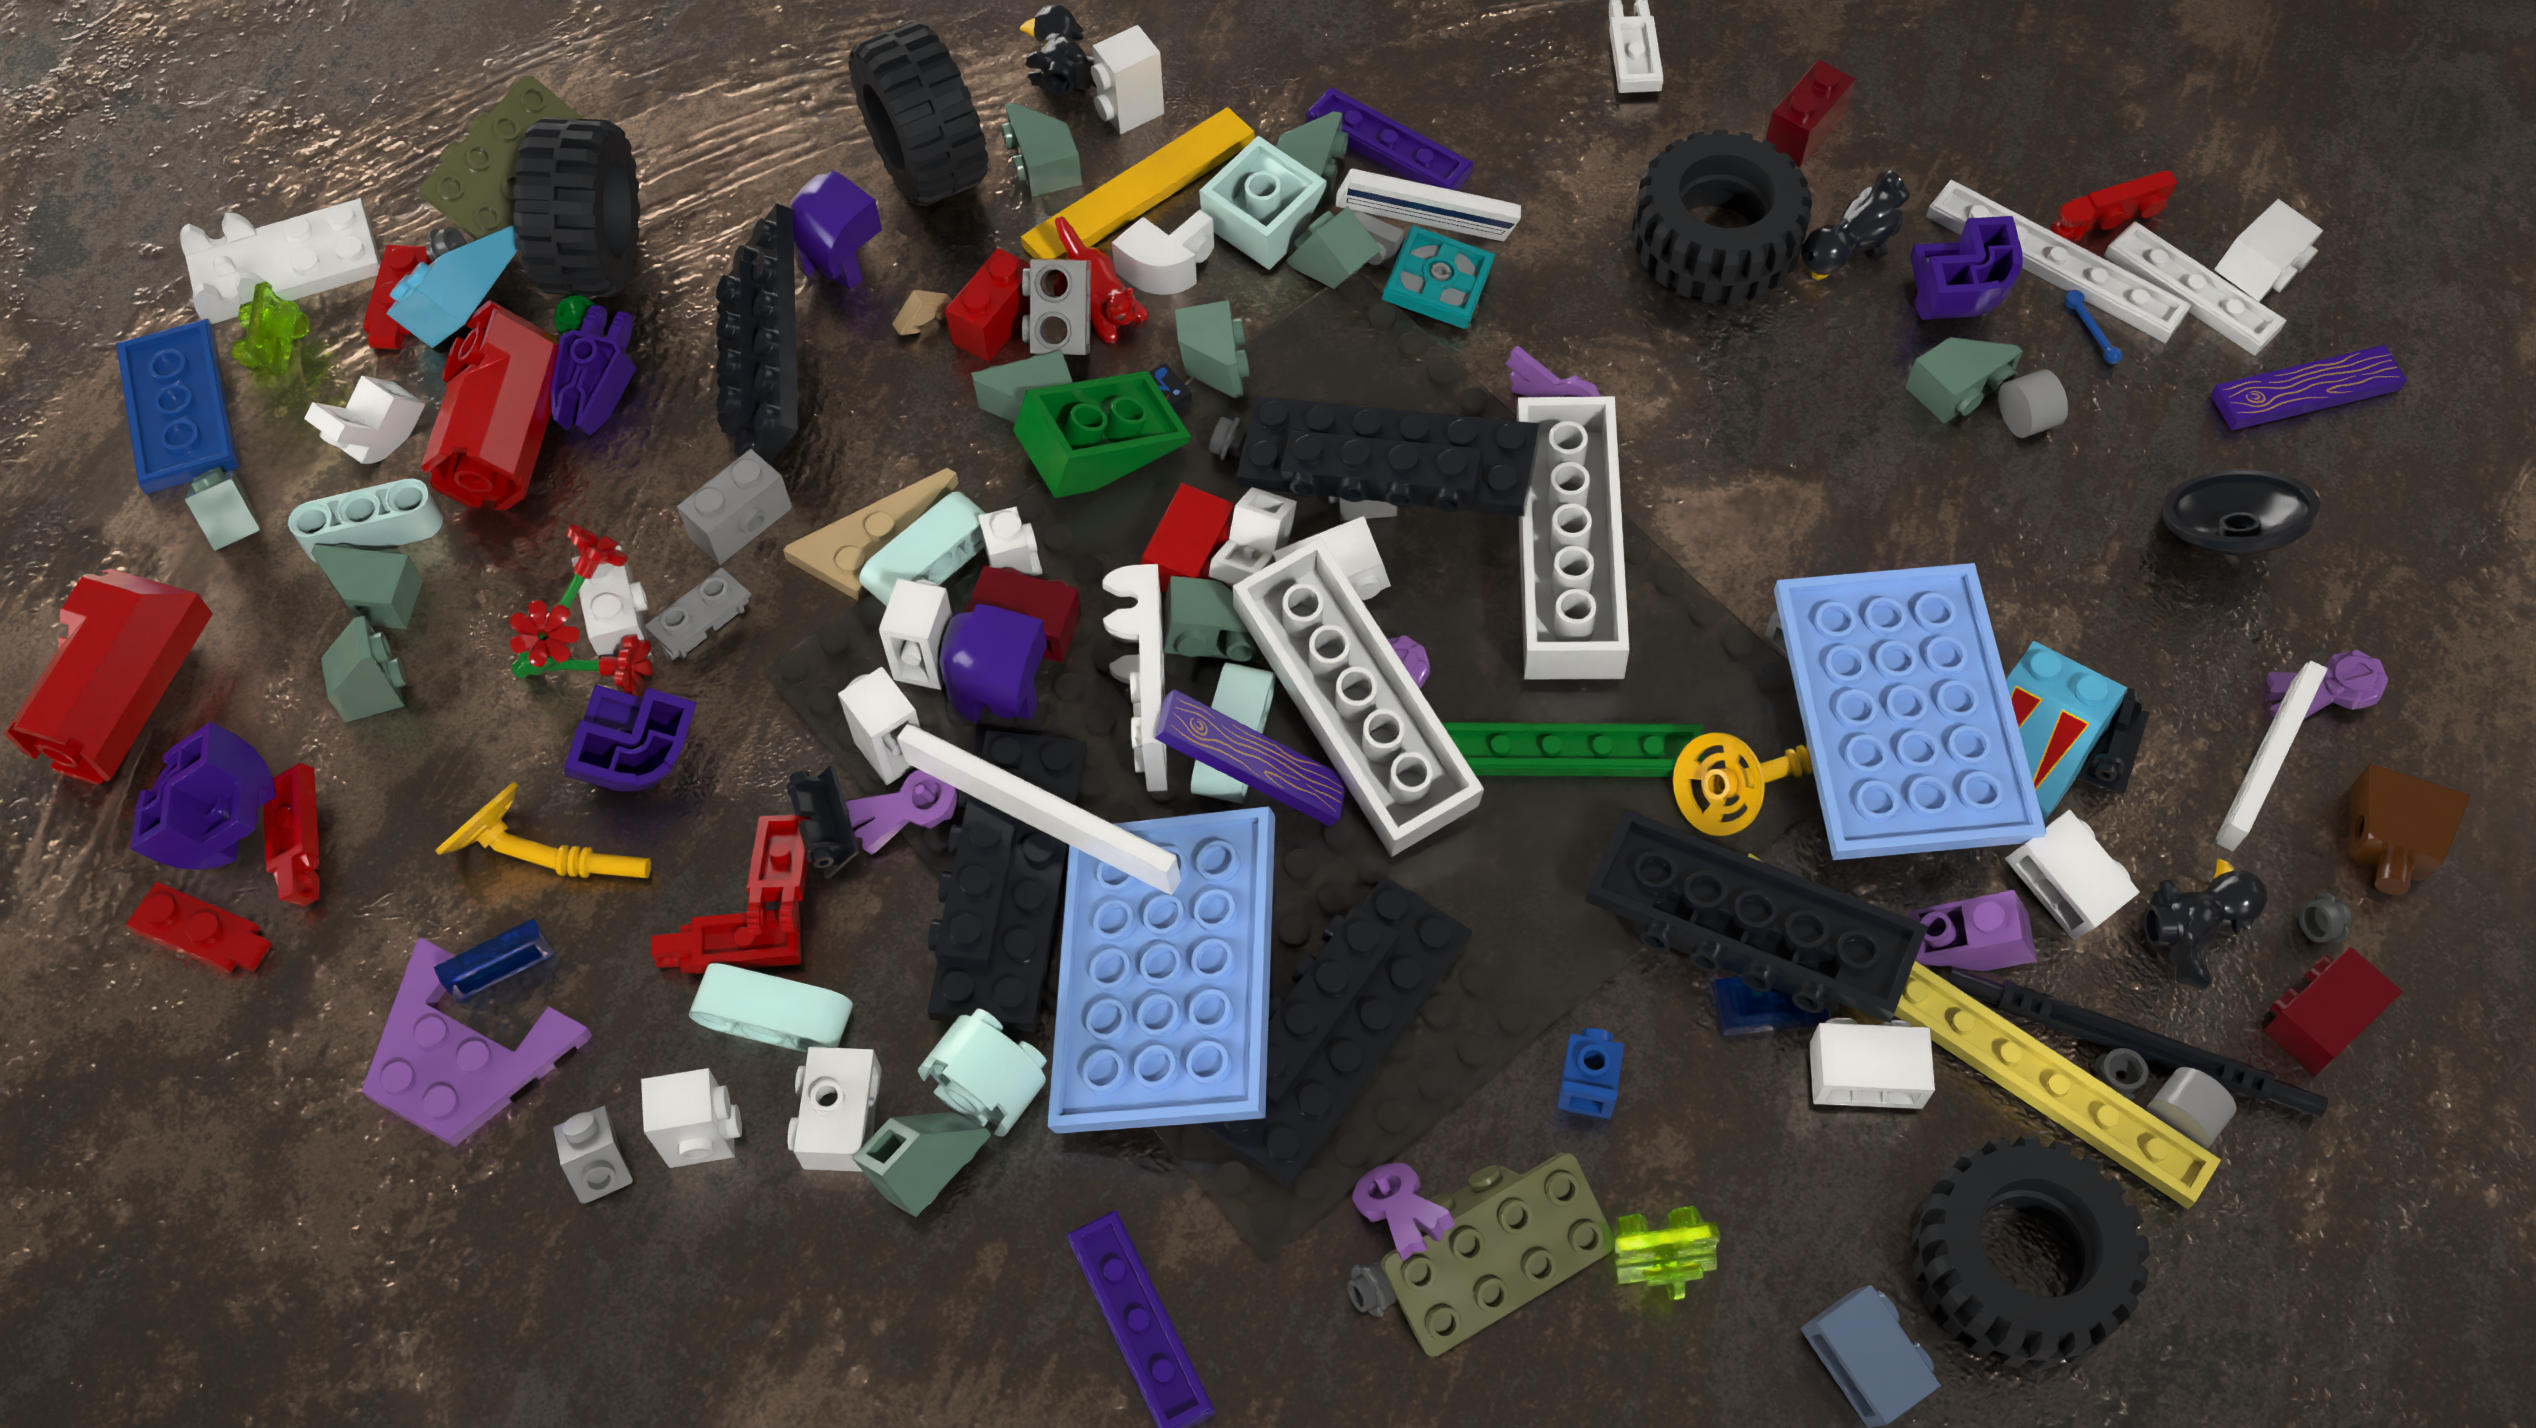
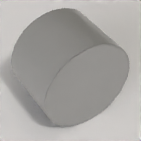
(2033, 403)
(2194, 1105)

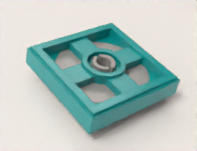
(1438, 277)

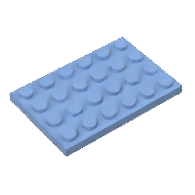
(1907, 712)
(1166, 990)

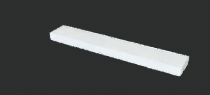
(2070, 265)
(1040, 809)

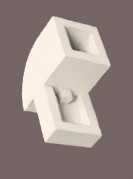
(1163, 261)
(372, 423)
(1257, 529)

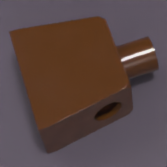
(2401, 825)

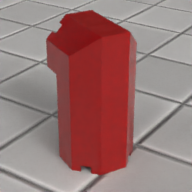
(492, 410)
(109, 673)

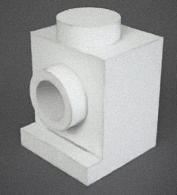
(1010, 542)

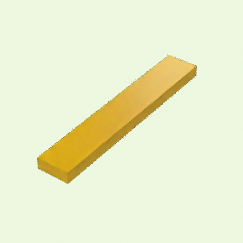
(1144, 184)

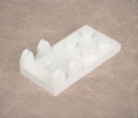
(292, 255)
(1144, 670)

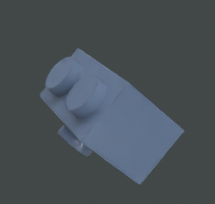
(1871, 1356)

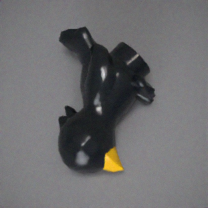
(1061, 59)
(1862, 227)
(2192, 919)

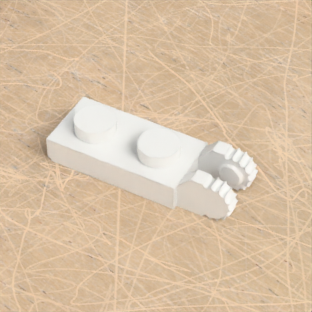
(1635, 48)

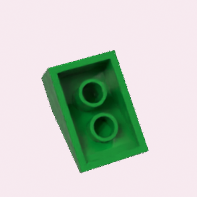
(1097, 430)

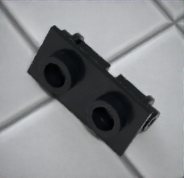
(2116, 753)
(829, 834)

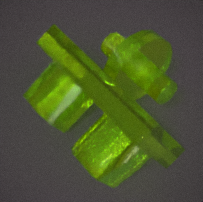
(270, 330)
(1666, 1254)

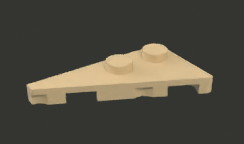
(845, 546)

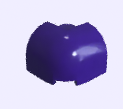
(830, 224)
(1969, 274)
(992, 662)
(629, 739)
(202, 801)

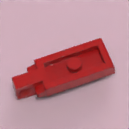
(293, 835)
(727, 942)

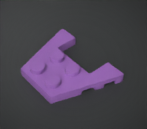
(446, 1072)

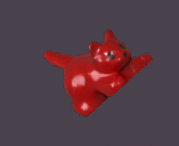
(1110, 300)

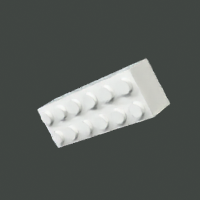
(1573, 543)
(1356, 696)

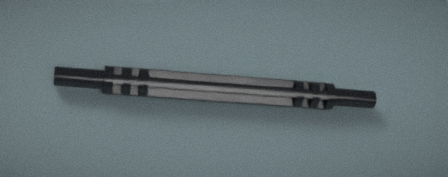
(2153, 1047)

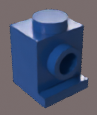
(1586, 1089)

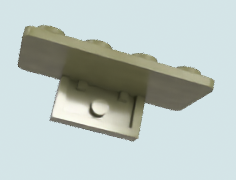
(479, 173)
(1506, 1248)

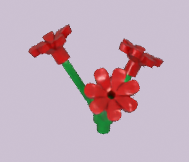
(545, 635)

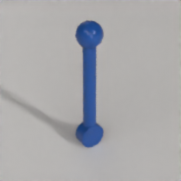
(2074, 300)

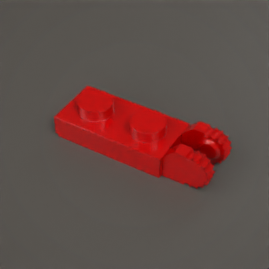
(2114, 205)
(776, 872)

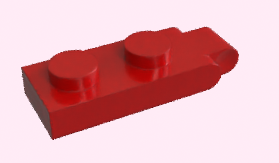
(395, 264)
(198, 930)

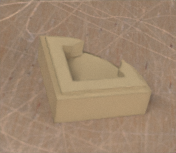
(920, 309)

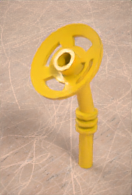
(1730, 781)
(489, 830)

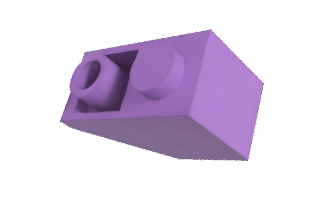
(1977, 933)

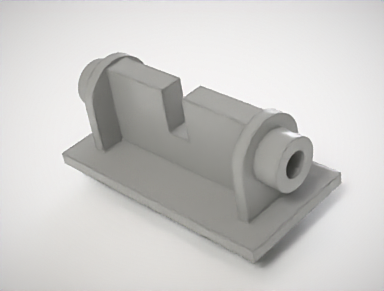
(705, 606)

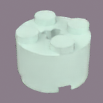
(984, 1071)

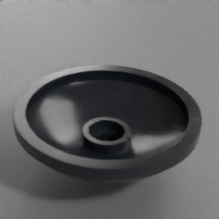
(2241, 511)

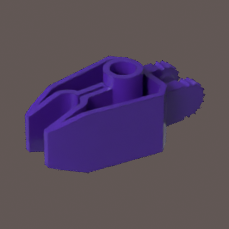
(591, 371)

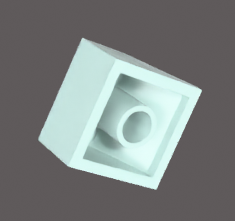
(1262, 201)

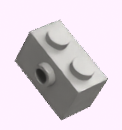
(735, 507)

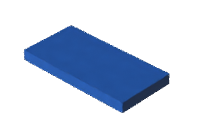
(176, 405)

